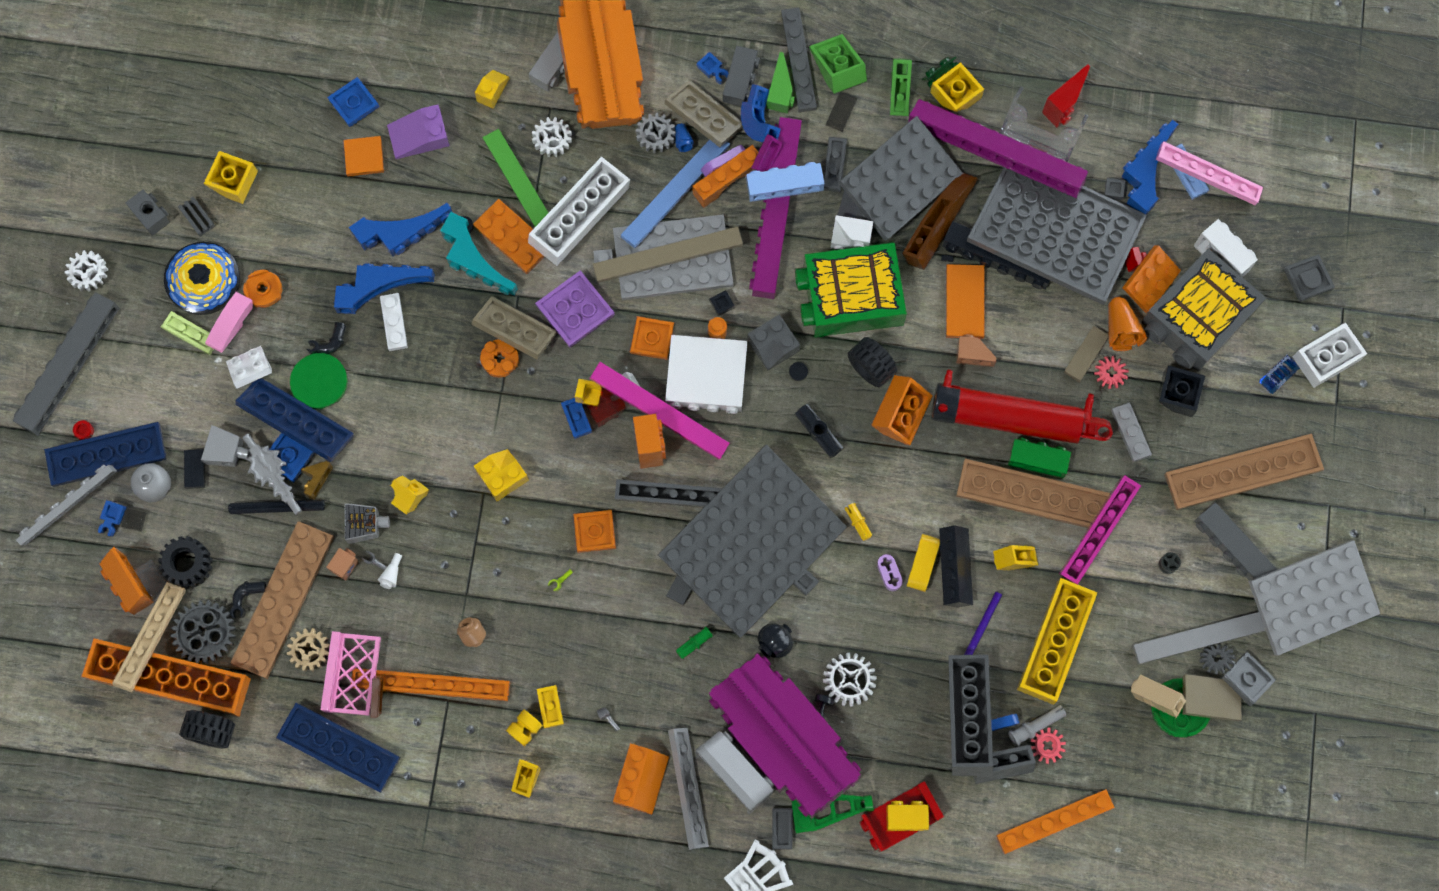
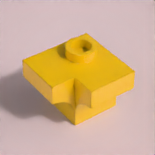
(407, 494)

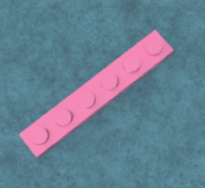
(1209, 173)

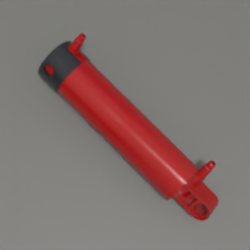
(1016, 414)

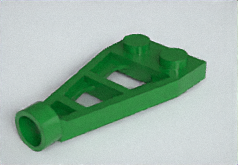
(806, 824)

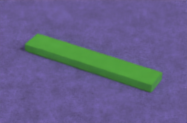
(516, 176)

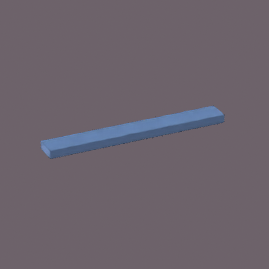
(671, 194)

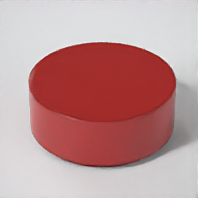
(83, 430)

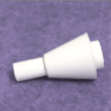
(389, 576)

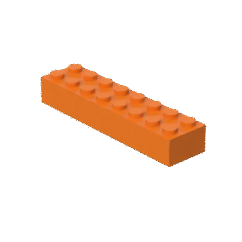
(171, 678)

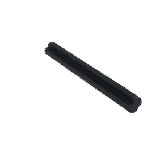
(274, 506)

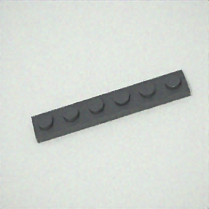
(798, 60)

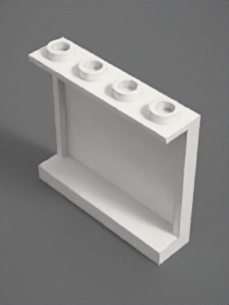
(706, 373)

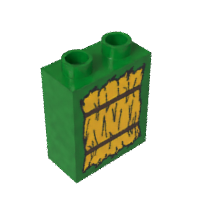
(852, 290)

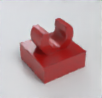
(1134, 259)

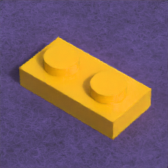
(550, 706)

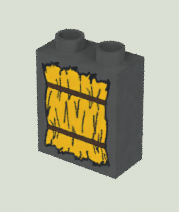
(1202, 311)

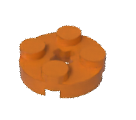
(254, 283)
(491, 365)

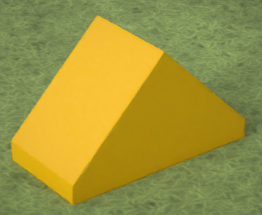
(525, 778)

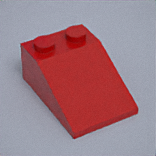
(1061, 103)

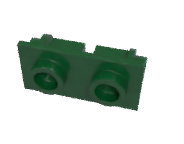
(933, 74)

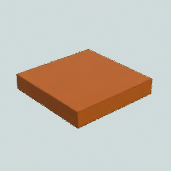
(363, 156)
(652, 338)
(594, 531)

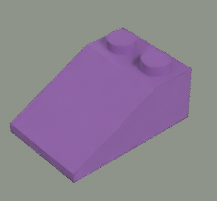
(418, 132)

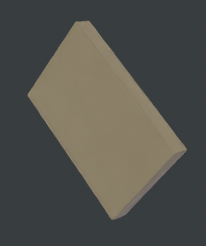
(1210, 698)

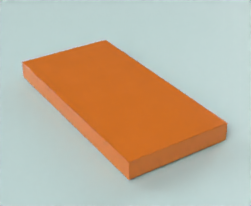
(964, 300)

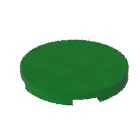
(318, 380)
(1183, 725)

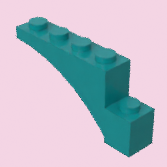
(467, 258)

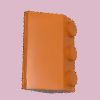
(902, 409)
(125, 582)
(640, 779)

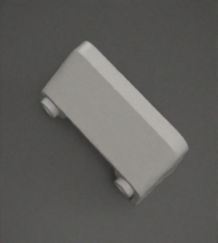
(735, 771)

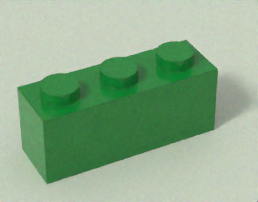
(1039, 457)

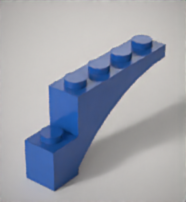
(1142, 171)
(398, 234)
(375, 280)

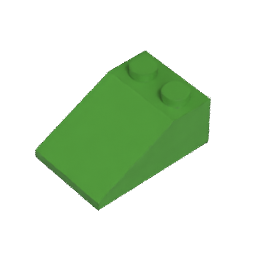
(839, 63)

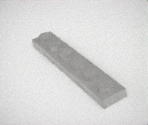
(59, 509)
(688, 788)

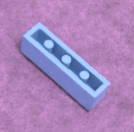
(785, 182)

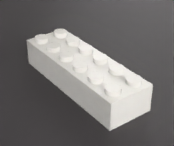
(578, 211)

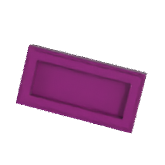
(767, 154)

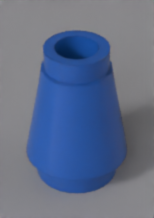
(683, 138)

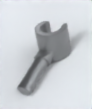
(374, 561)
(604, 713)

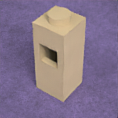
(1158, 695)

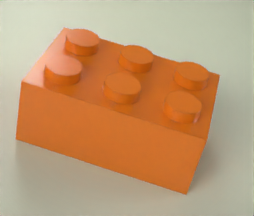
(649, 440)

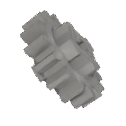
(661, 127)

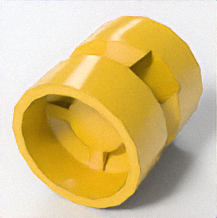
(522, 734)

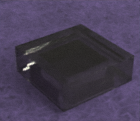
(133, 520)

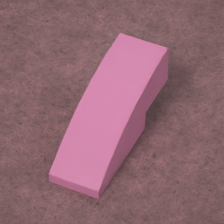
(229, 322)

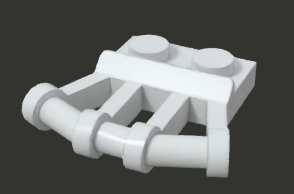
(744, 879)

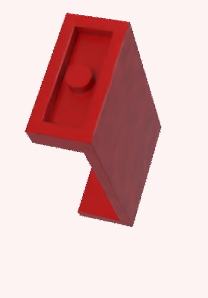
(876, 821)

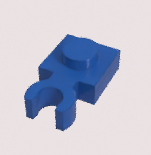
(711, 66)
(112, 514)

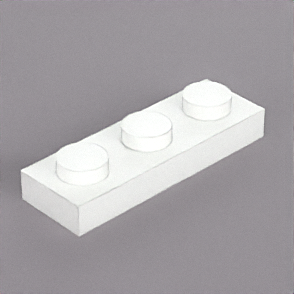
(393, 322)

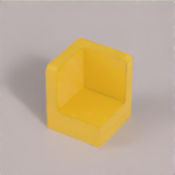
(588, 392)

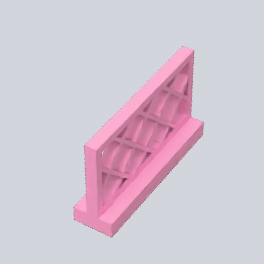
(334, 668)

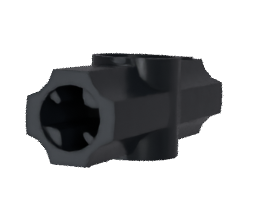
(811, 421)

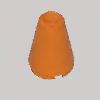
(1124, 326)

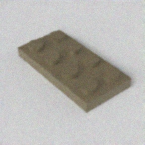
(704, 113)
(514, 327)

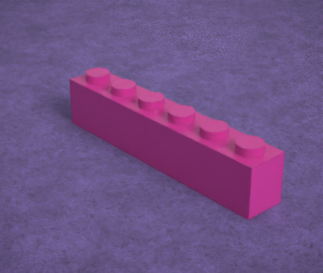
(1099, 529)

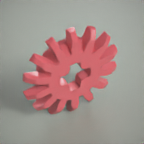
(1105, 377)
(1056, 745)

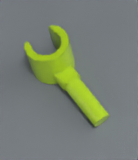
(560, 580)

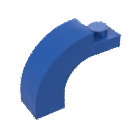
(753, 115)

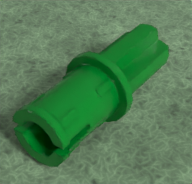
(694, 643)

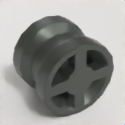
(1172, 560)

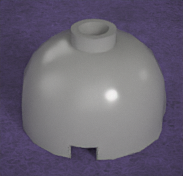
(150, 482)

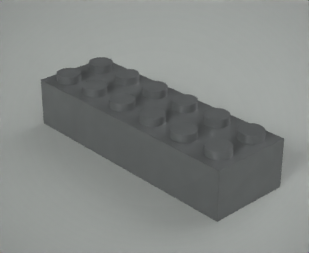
(970, 715)

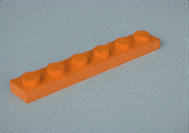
(1055, 821)

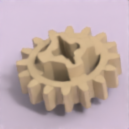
(308, 657)

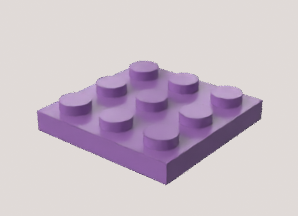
(575, 309)

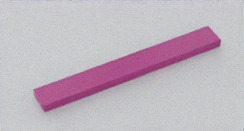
(651, 404)

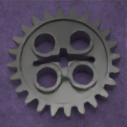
(198, 615)

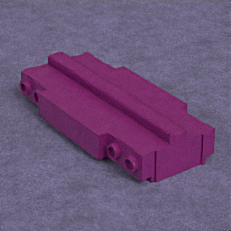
(784, 735)

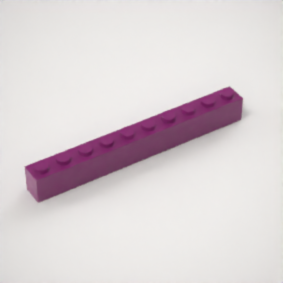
(1000, 149)
(774, 217)

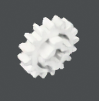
(552, 144)
(89, 273)

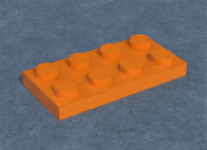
(509, 235)

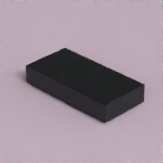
(194, 469)

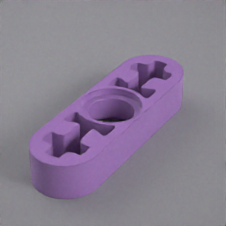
(714, 164)

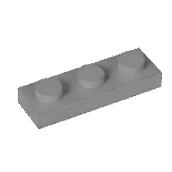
(1131, 432)

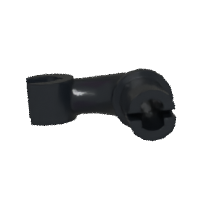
(334, 342)
(242, 591)

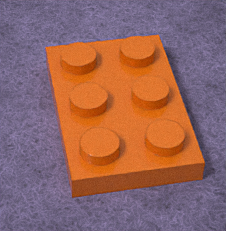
(1151, 278)

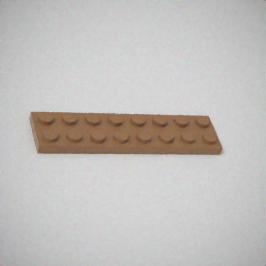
(1244, 471)
(1029, 493)
(282, 600)

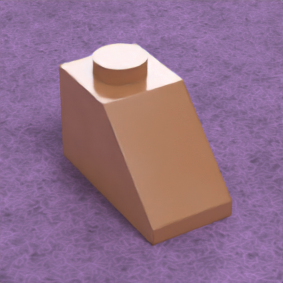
(974, 352)

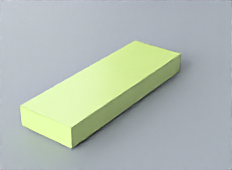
(187, 331)

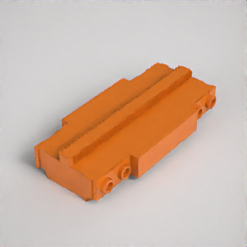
(601, 61)

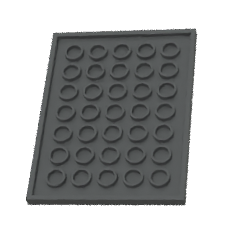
(1056, 235)
(752, 541)

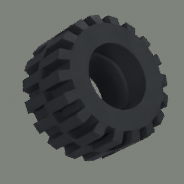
(872, 362)
(173, 553)
(207, 729)

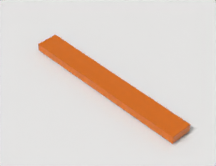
(438, 685)

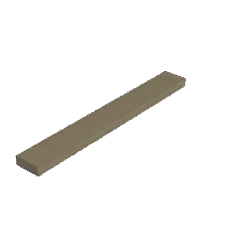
(667, 254)

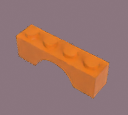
(715, 183)

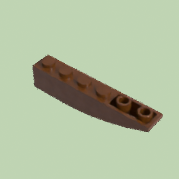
(937, 221)

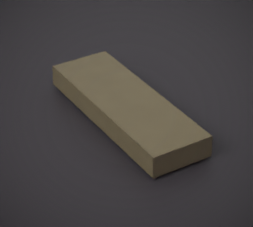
(1086, 354)

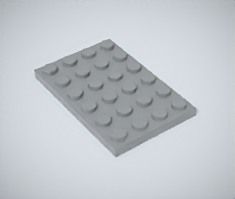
(692, 275)
(1314, 597)

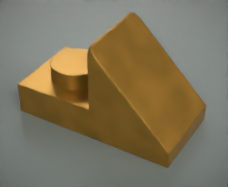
(319, 474)

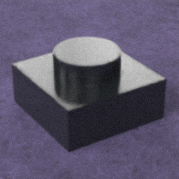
(721, 303)

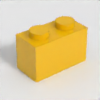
(907, 817)

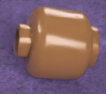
(471, 632)

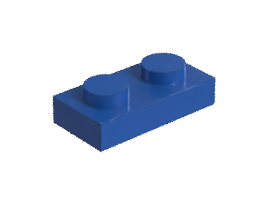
(576, 418)

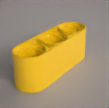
(923, 562)

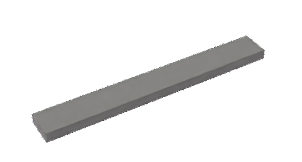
(1198, 638)

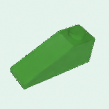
(900, 86)
(780, 92)

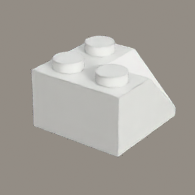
(850, 233)

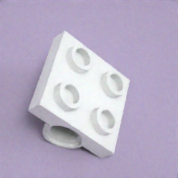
(248, 367)

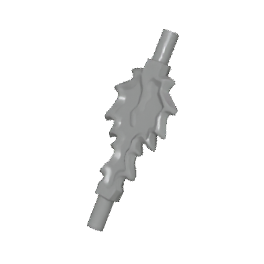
(267, 468)

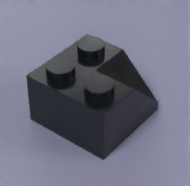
(1181, 390)

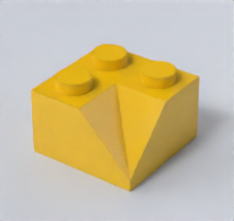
(957, 89)
(231, 177)
(501, 473)

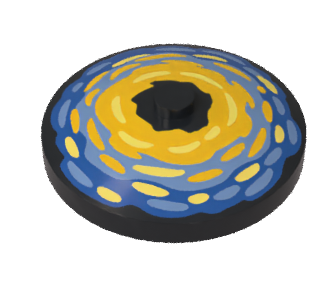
(201, 278)

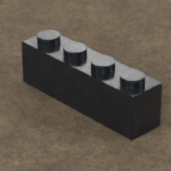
(956, 566)

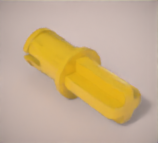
(858, 521)

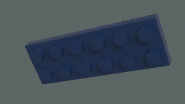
(294, 419)
(121, 449)
(338, 747)

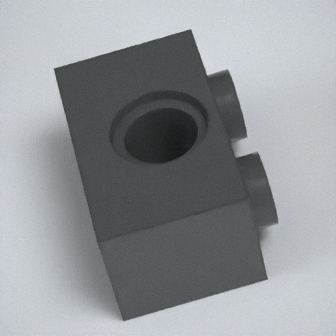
(141, 204)

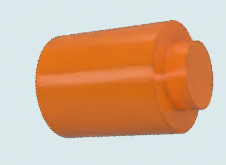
(717, 328)

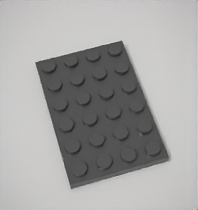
(900, 178)

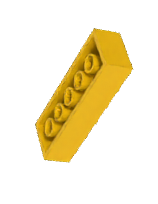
(1057, 641)

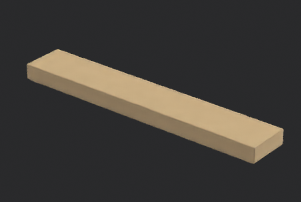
(149, 637)

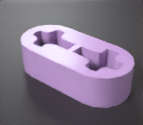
(893, 570)

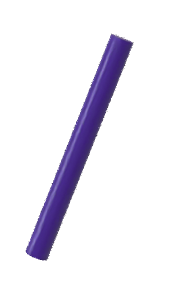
(983, 624)

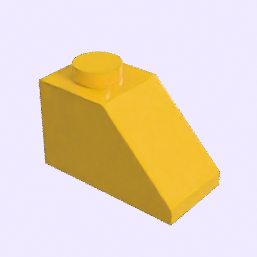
(491, 88)
(1015, 557)

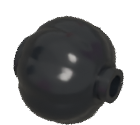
(775, 640)

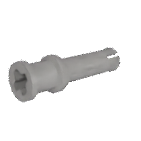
(1028, 729)

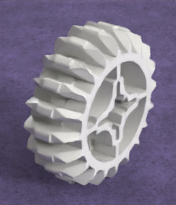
(855, 687)

